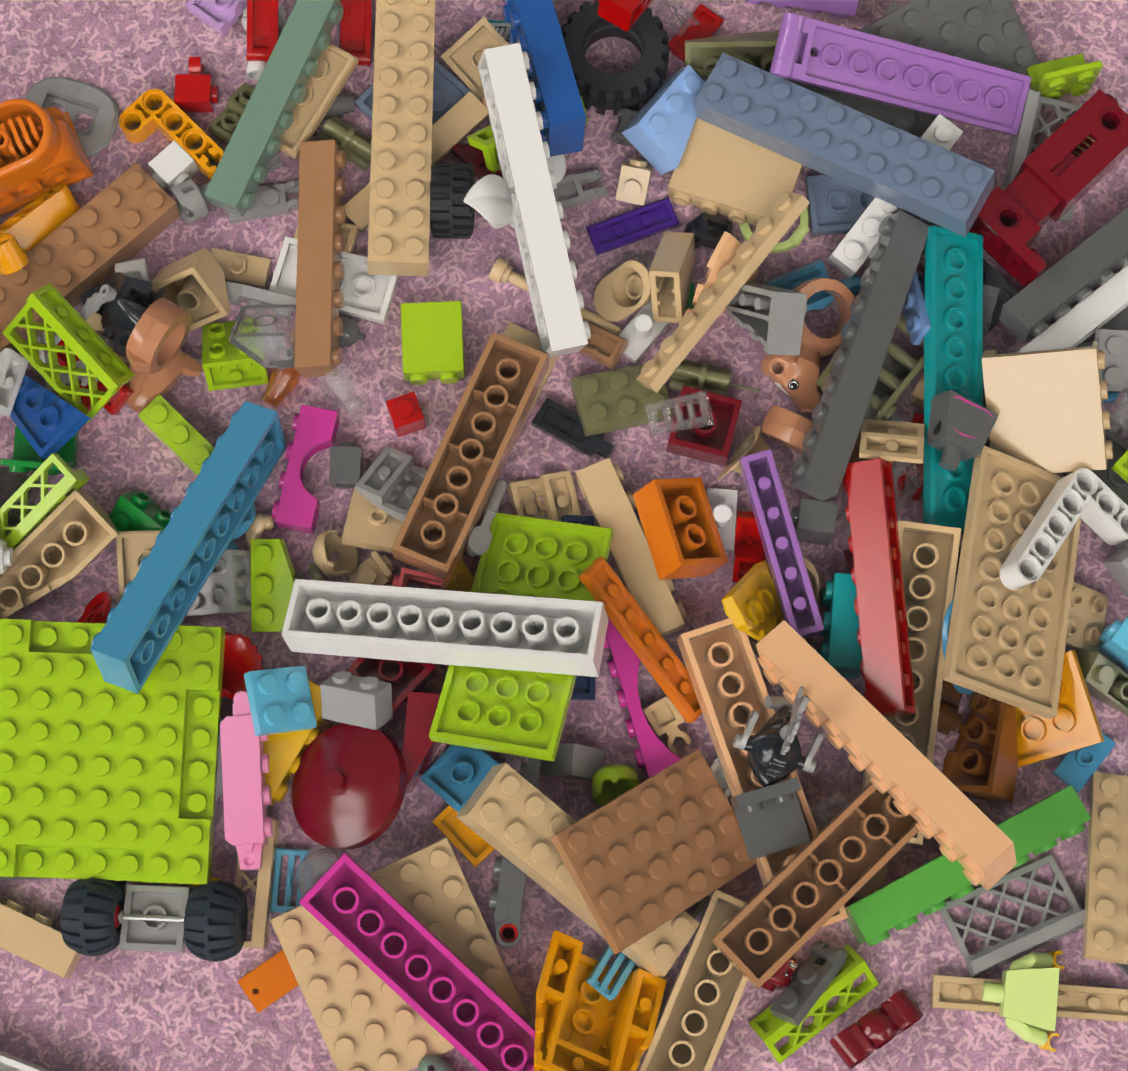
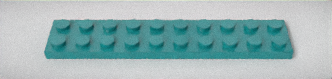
(951, 358)

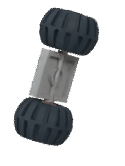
(154, 918)

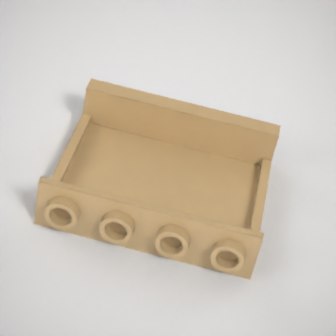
(731, 175)
(1049, 407)

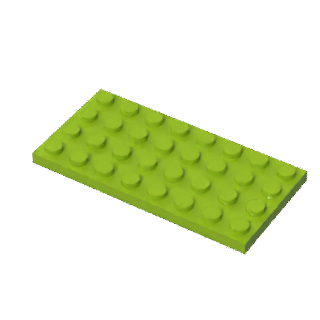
(513, 708)

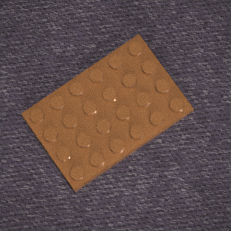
(654, 850)

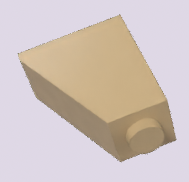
(672, 276)

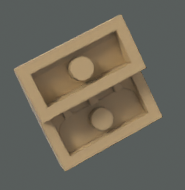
(892, 441)
(556, 492)

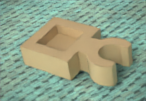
(664, 719)

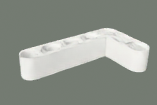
(1073, 496)

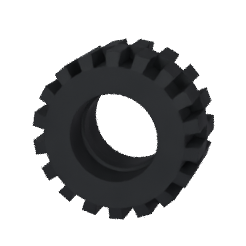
(448, 212)

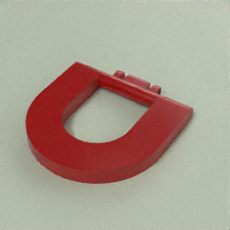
(353, 34)

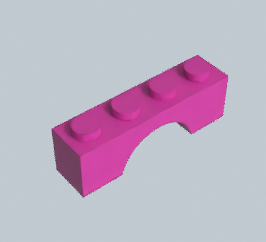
(314, 432)

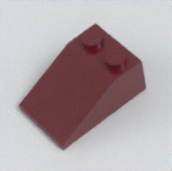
(418, 747)

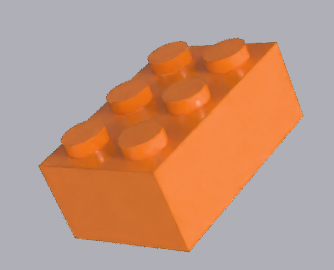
(680, 528)

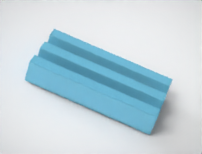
(289, 881)
(601, 987)

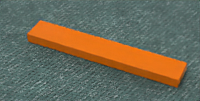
(642, 637)

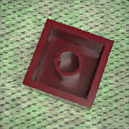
(708, 442)
(402, 675)

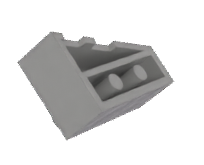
(771, 316)

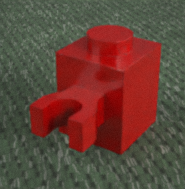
(195, 90)

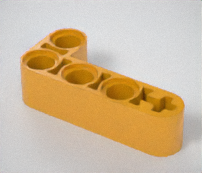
(162, 120)
(33, 225)

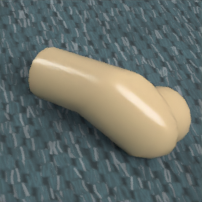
(260, 523)

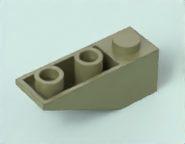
(1104, 680)

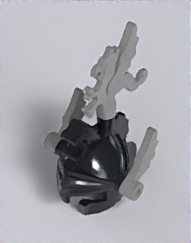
(124, 306)
(775, 747)

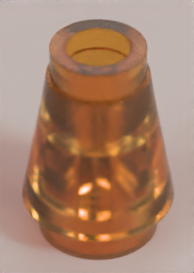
(280, 385)

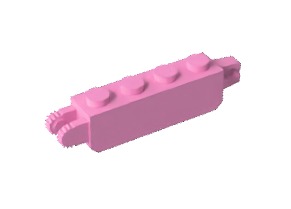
(244, 785)

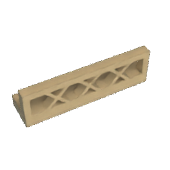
(263, 892)

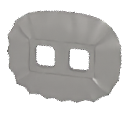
(80, 98)

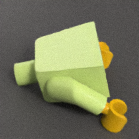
(1029, 997)

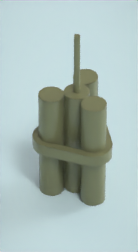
(350, 139)
(703, 377)

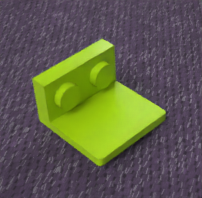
(1063, 76)
(224, 363)

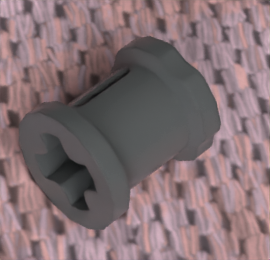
(625, 117)

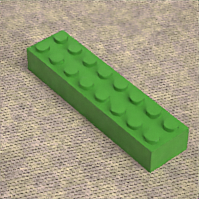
(938, 879)

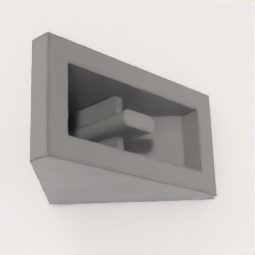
(574, 762)

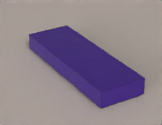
(632, 226)

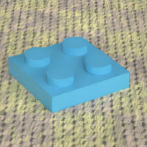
(280, 700)

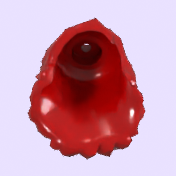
(239, 659)

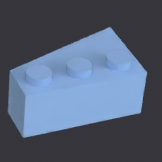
(666, 121)

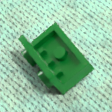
(137, 512)

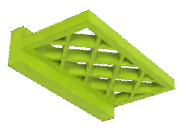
(79, 340)

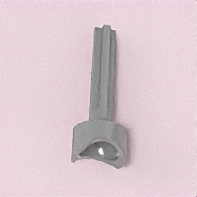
(192, 197)

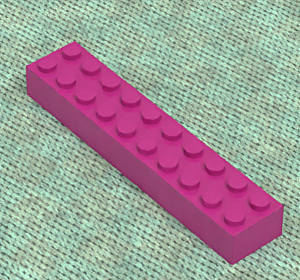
(420, 968)

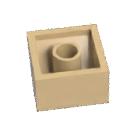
(196, 286)

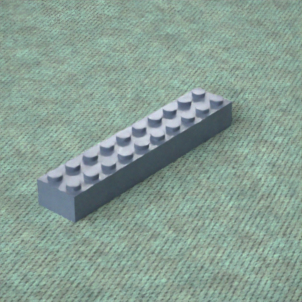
(845, 144)

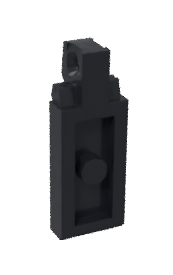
(568, 429)

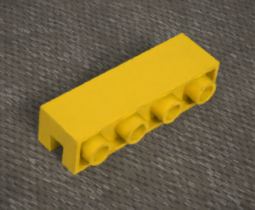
(287, 749)

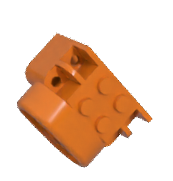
(36, 152)

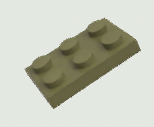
(614, 400)

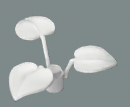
(492, 198)

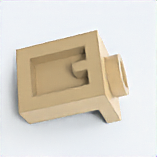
(373, 571)

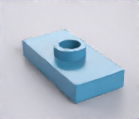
(1081, 764)

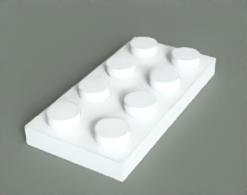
(363, 294)

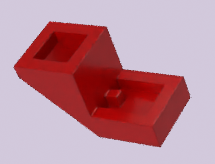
(747, 546)

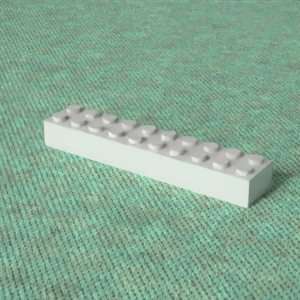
(533, 204)
(446, 627)

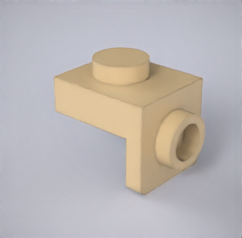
(634, 181)

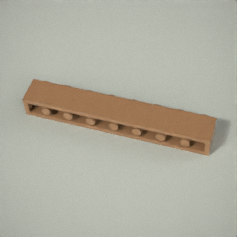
(319, 258)

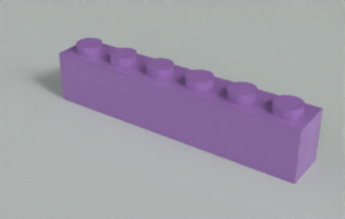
(780, 543)

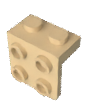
(1086, 618)

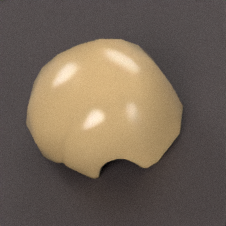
(322, 553)

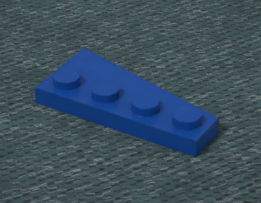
(45, 418)

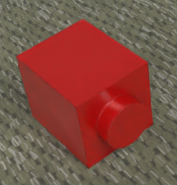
(406, 414)

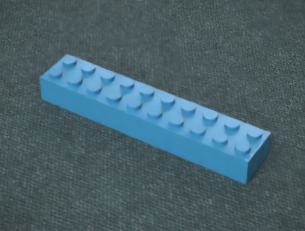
(188, 548)

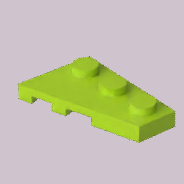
(270, 584)

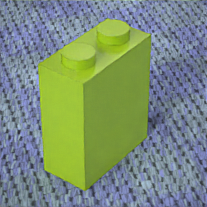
(432, 342)

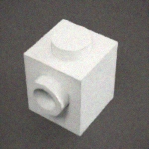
(172, 167)

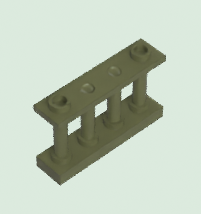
(887, 409)

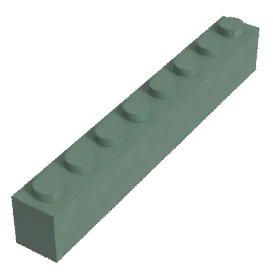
(273, 104)

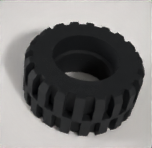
(621, 89)

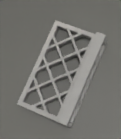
(1024, 144)
(1023, 942)

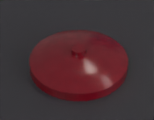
(348, 786)

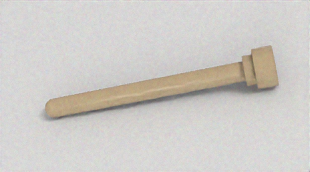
(505, 273)

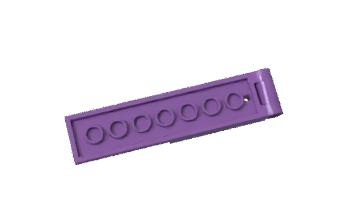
(899, 74)

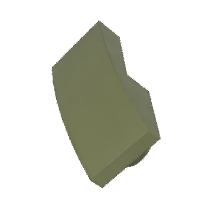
(226, 122)

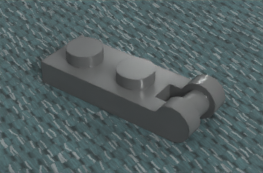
(809, 983)

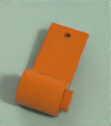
(269, 981)

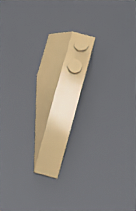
(56, 551)

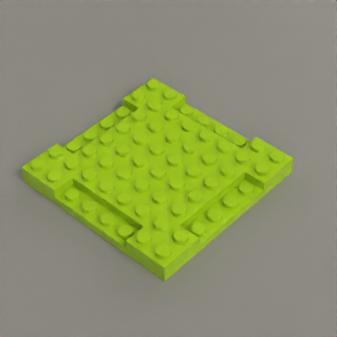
(103, 773)

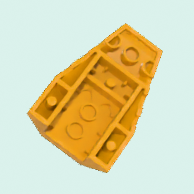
(582, 1027)

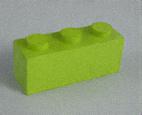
(176, 433)

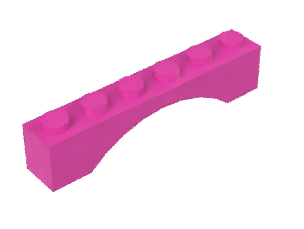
(624, 665)

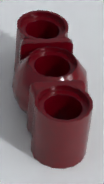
(876, 1028)

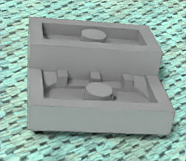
(392, 482)

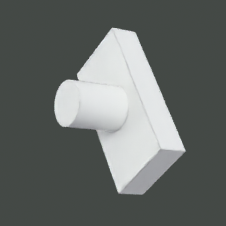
(641, 333)
(724, 507)

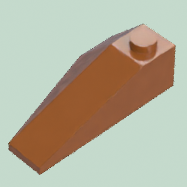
(985, 752)

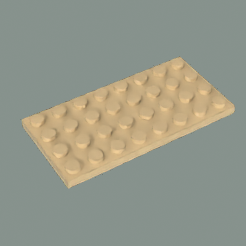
(1000, 637)

